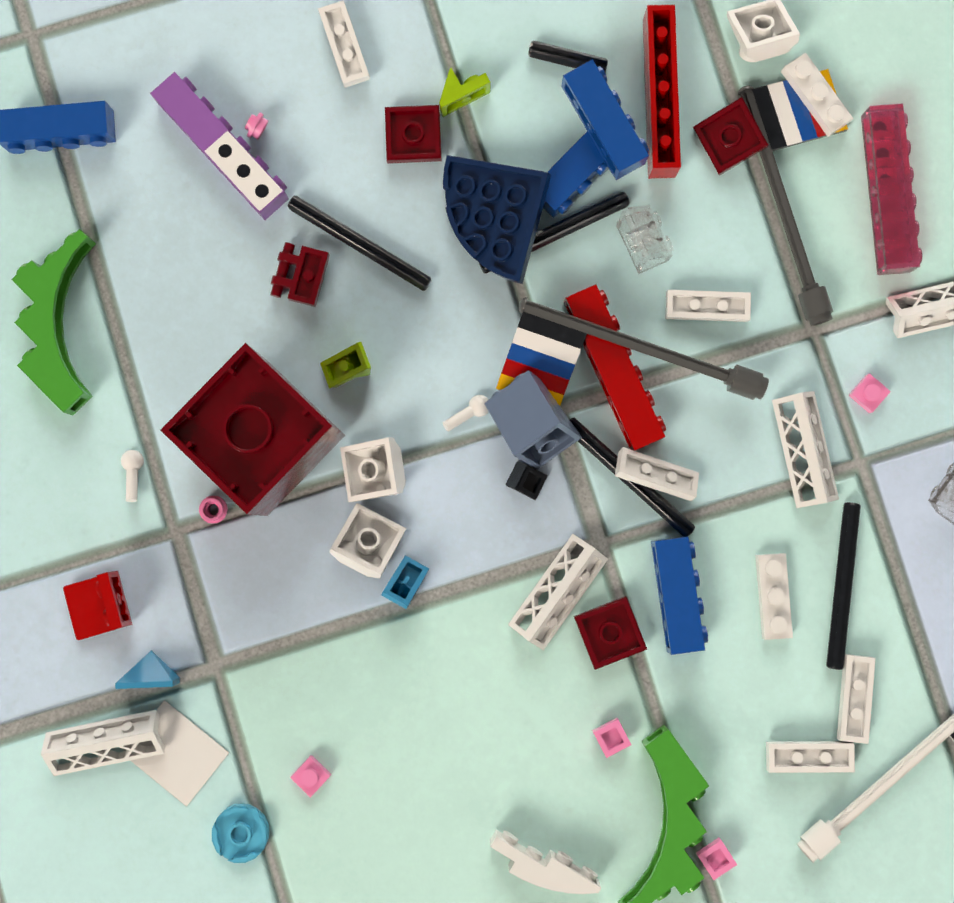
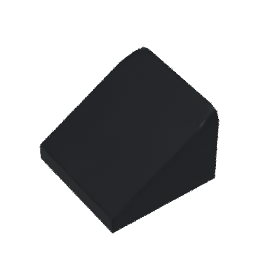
(526, 480)

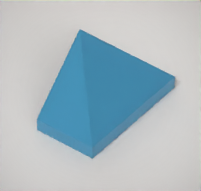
(148, 673)

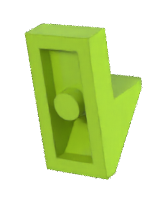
(457, 95)
(346, 365)

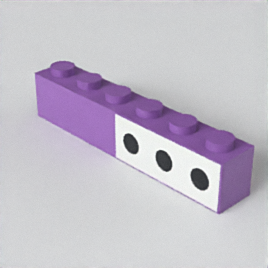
(220, 146)

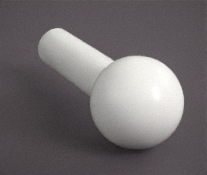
(475, 408)
(132, 462)

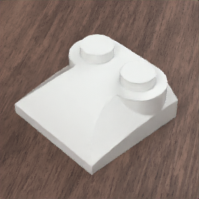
(763, 30)
(373, 469)
(367, 541)

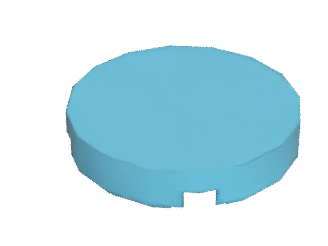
(240, 833)

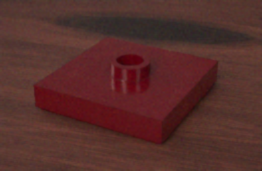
(413, 134)
(730, 136)
(610, 632)

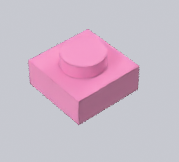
(869, 393)
(611, 737)
(310, 776)
(716, 858)

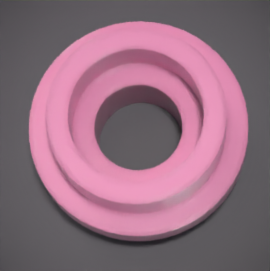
(256, 125)
(204, 509)

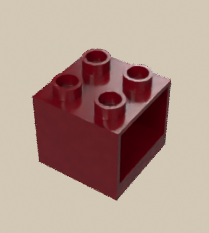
(252, 432)

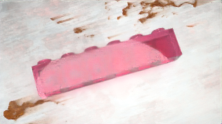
(891, 189)

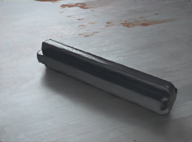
(563, 56)

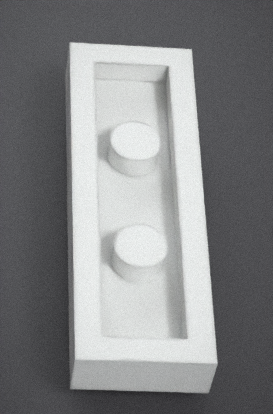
(344, 43)
(816, 94)
(708, 305)
(657, 474)
(774, 596)
(856, 699)
(810, 757)

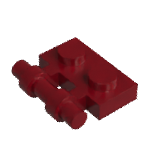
(307, 276)

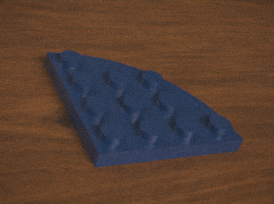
(495, 212)

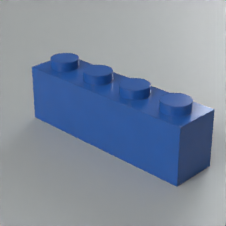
(605, 119)
(57, 126)
(573, 175)
(678, 595)

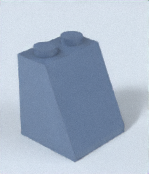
(531, 420)

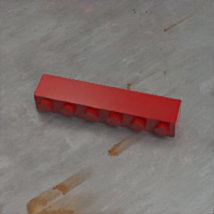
(661, 91)
(616, 372)

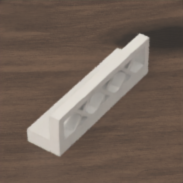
(923, 314)
(814, 445)
(562, 594)
(99, 739)

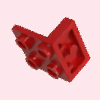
(97, 605)

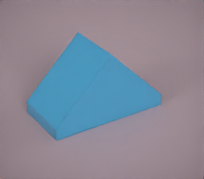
(405, 582)

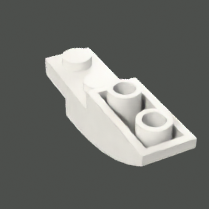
(553, 872)

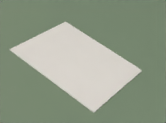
(188, 755)

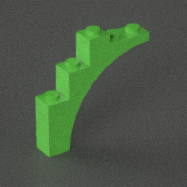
(42, 322)
(680, 827)

